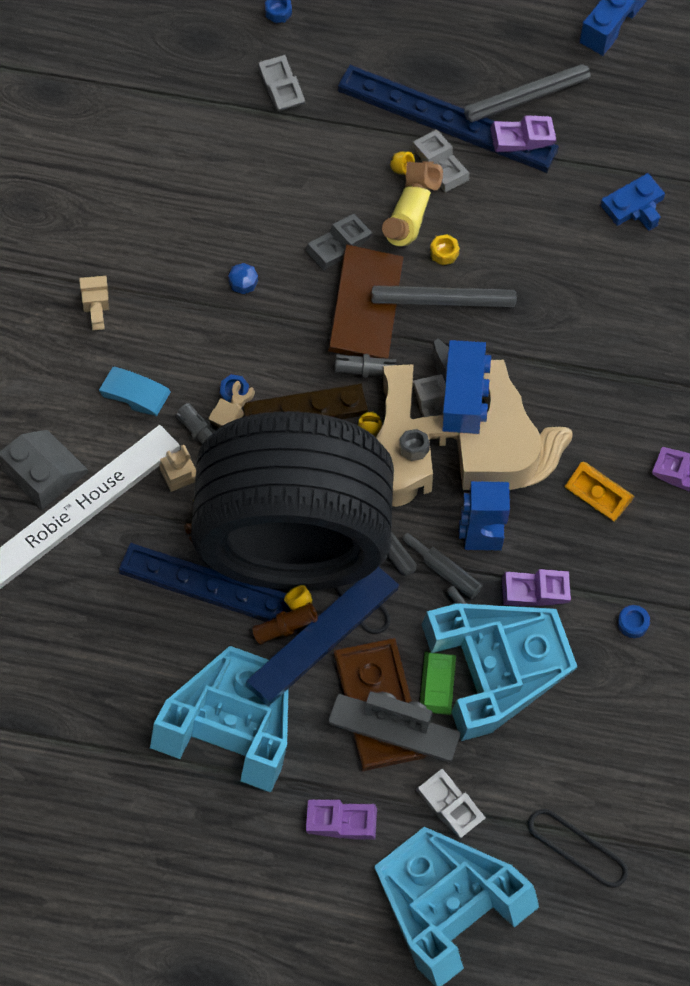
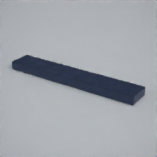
(202, 583)
(321, 636)

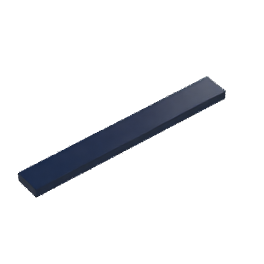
(434, 114)

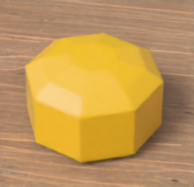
(444, 249)

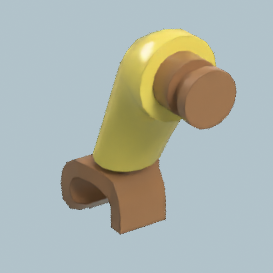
(407, 216)

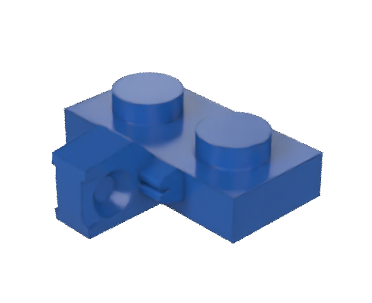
(635, 201)

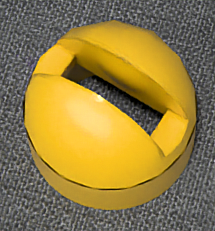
(400, 161)
(366, 423)
(298, 597)

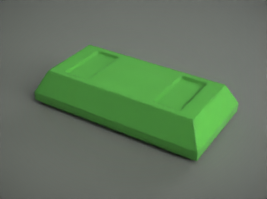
(438, 682)

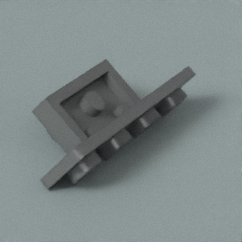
(395, 723)

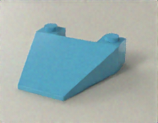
(510, 654)
(229, 715)
(443, 889)

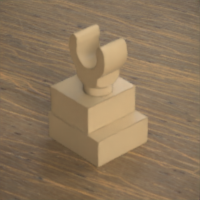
(95, 298)
(226, 411)
(177, 469)

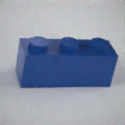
(466, 387)

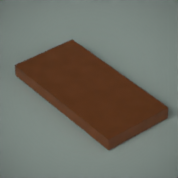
(359, 323)
(375, 669)

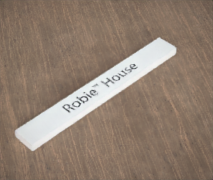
(84, 503)

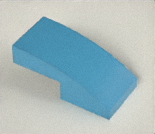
(136, 390)

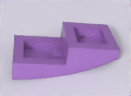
(524, 135)
(673, 468)
(537, 589)
(341, 820)

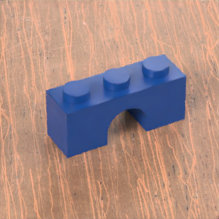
(605, 21)
(484, 515)

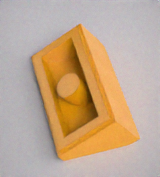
(599, 491)

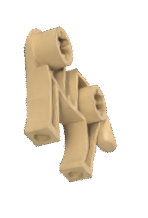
(503, 451)

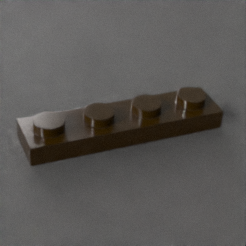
(335, 402)

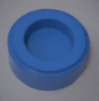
(633, 621)

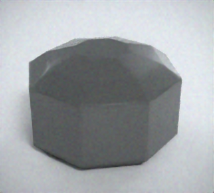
(414, 444)

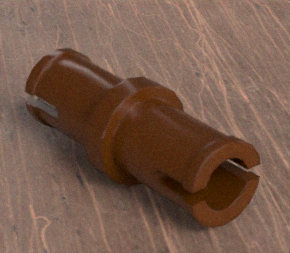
(285, 623)

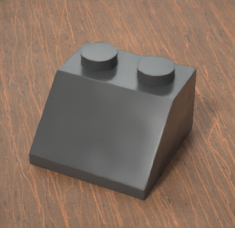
(41, 466)

